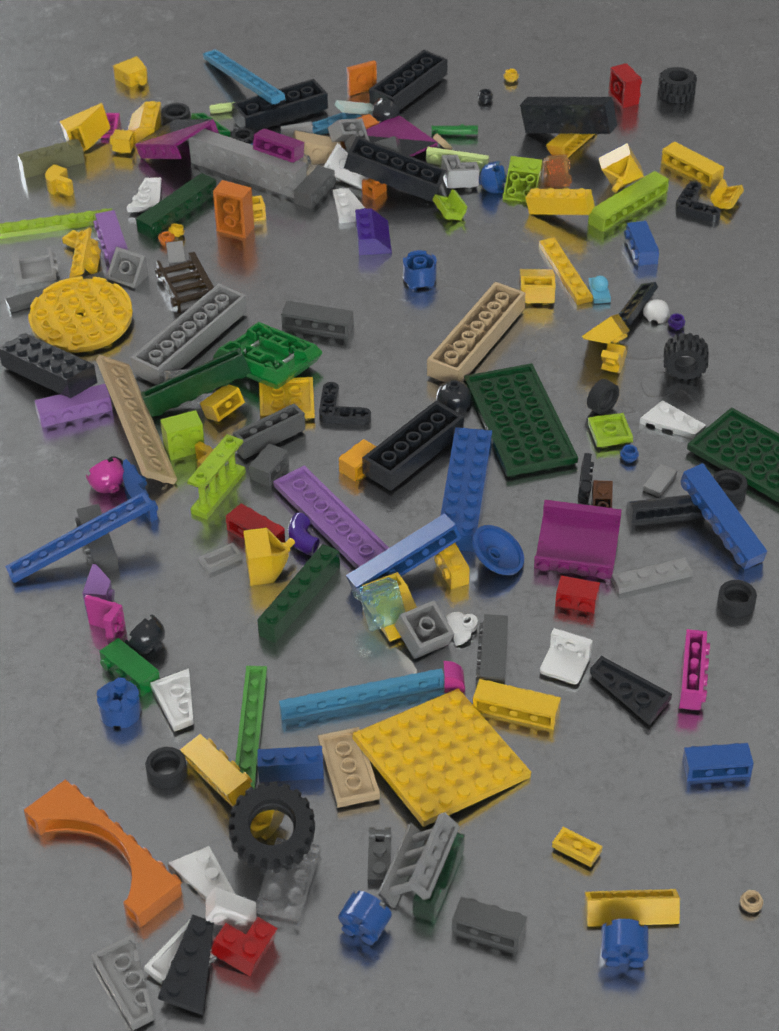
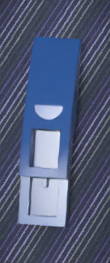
(135, 485)

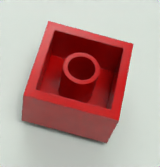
(624, 85)

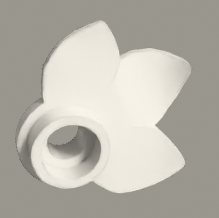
(460, 627)

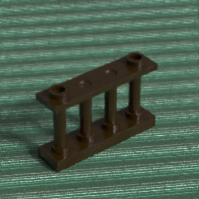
(198, 272)

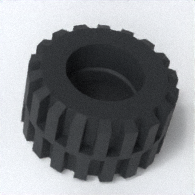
(677, 85)
(686, 367)

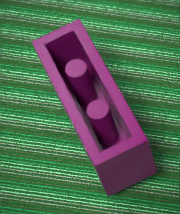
(278, 145)

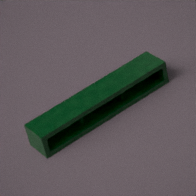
(176, 205)
(195, 382)
(298, 593)

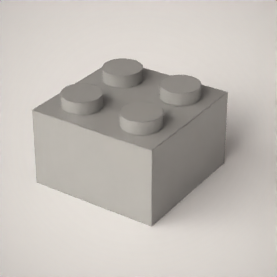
(424, 629)

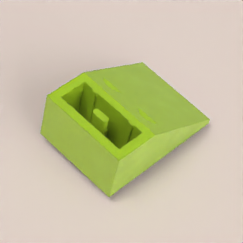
(522, 177)

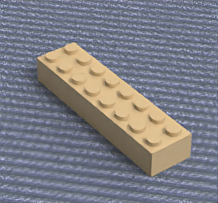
(476, 333)

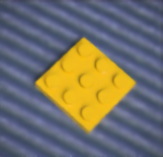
(295, 391)

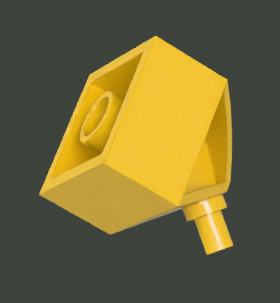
(621, 167)
(265, 555)

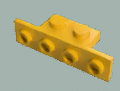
(85, 255)

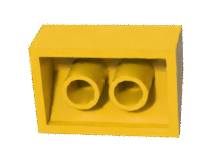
(145, 120)
(610, 330)

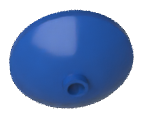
(497, 550)

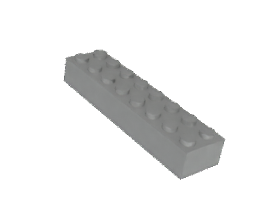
(245, 163)
(189, 333)

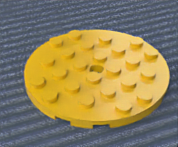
(104, 308)

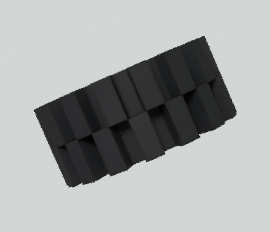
(243, 134)

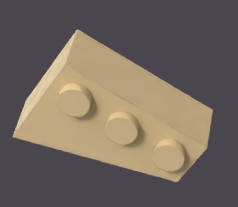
(316, 146)

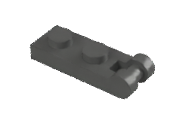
(378, 855)

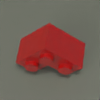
(243, 949)

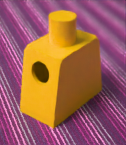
(131, 72)

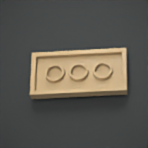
(348, 768)

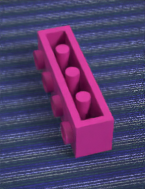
(693, 670)

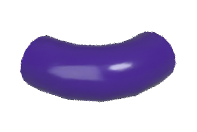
(298, 532)

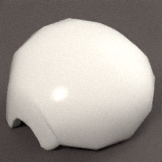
(656, 310)

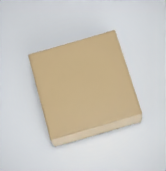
(442, 142)

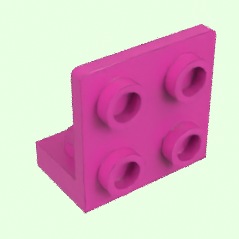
(106, 616)

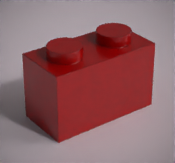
(577, 594)

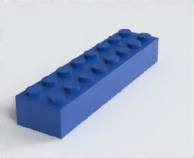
(467, 482)

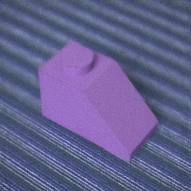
(98, 585)

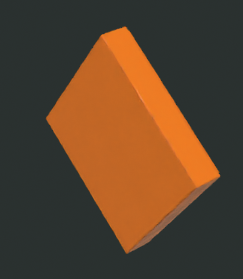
(361, 77)

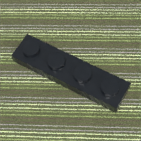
(637, 302)

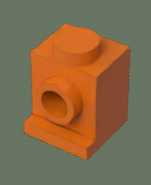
(376, 187)

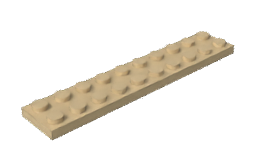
(136, 420)

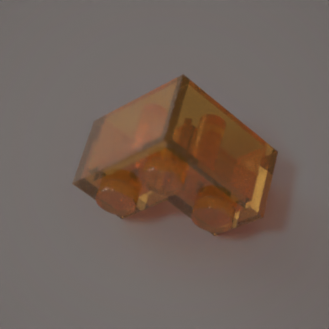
(557, 172)

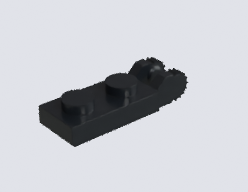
(585, 479)

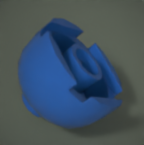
(493, 177)

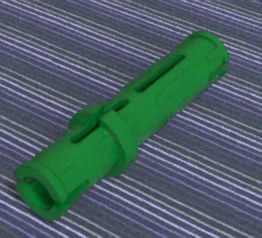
(455, 130)

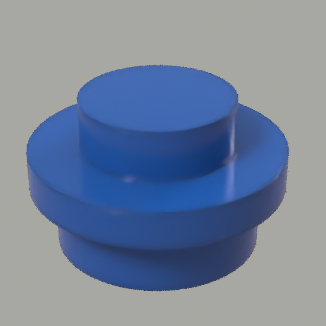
(629, 453)

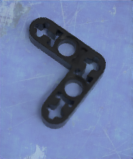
(688, 204)
(335, 412)

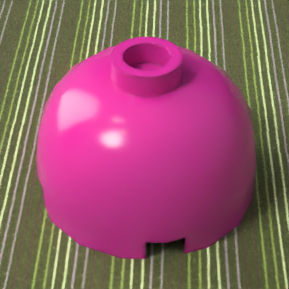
(106, 476)

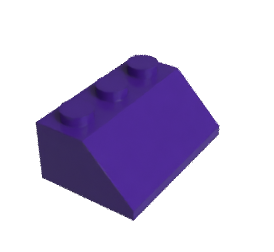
(372, 232)

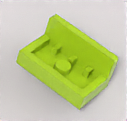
(452, 206)

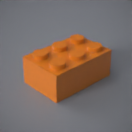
(233, 209)

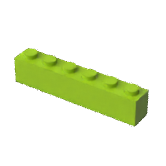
(628, 201)

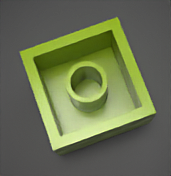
(181, 434)

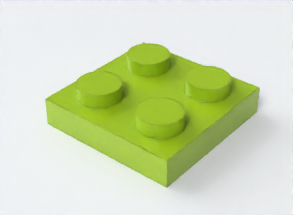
(610, 430)

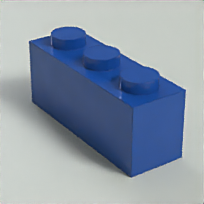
(641, 243)
(717, 761)
(290, 764)

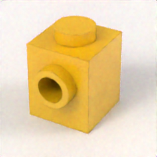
(122, 141)

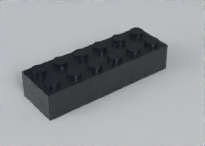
(410, 79)
(299, 101)
(568, 115)
(394, 169)
(48, 365)
(412, 445)

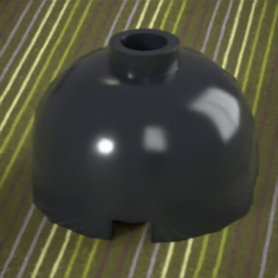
(384, 110)
(455, 396)
(147, 636)

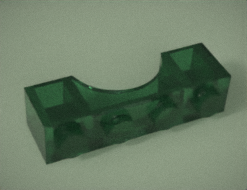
(430, 907)

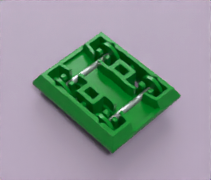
(268, 354)

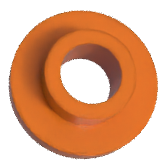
(166, 237)

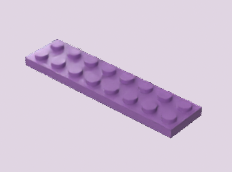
(330, 516)

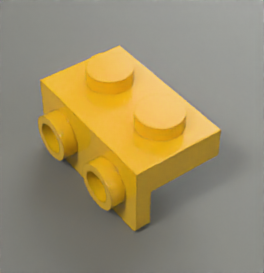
(726, 196)

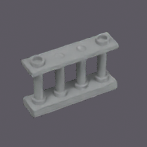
(429, 865)

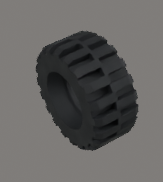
(271, 856)

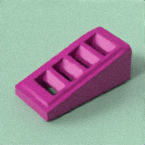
(114, 120)

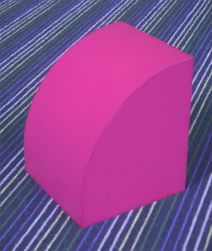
(453, 677)

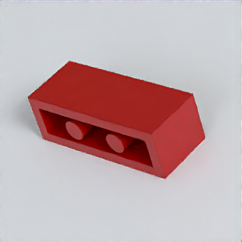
(245, 518)

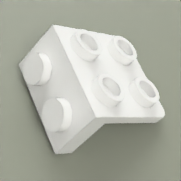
(567, 656)

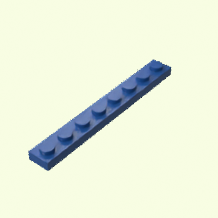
(78, 537)

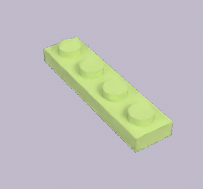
(434, 156)

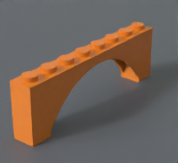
(68, 809)

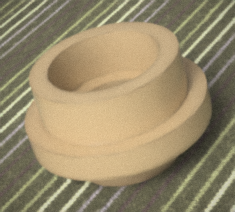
(751, 896)

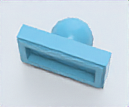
(599, 289)

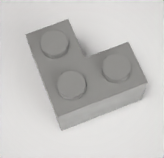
(347, 130)
(459, 173)

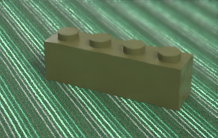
(41, 159)

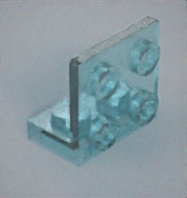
(380, 603)

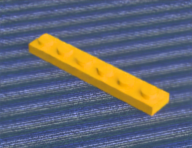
(565, 271)

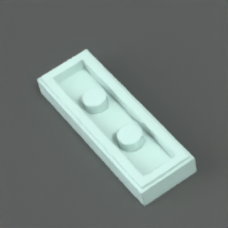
(354, 107)

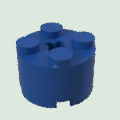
(419, 269)
(119, 703)
(364, 917)
(625, 943)

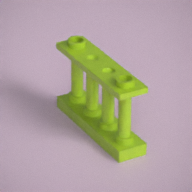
(218, 486)

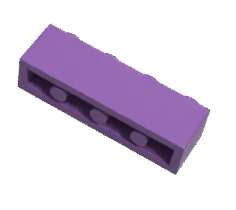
(109, 233)
(63, 409)

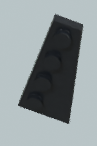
(634, 691)
(189, 969)

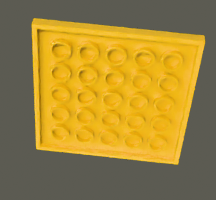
(441, 756)

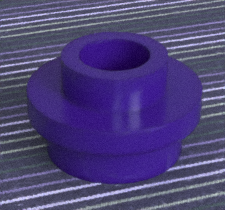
(676, 321)

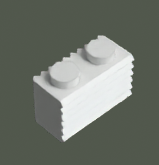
(230, 908)

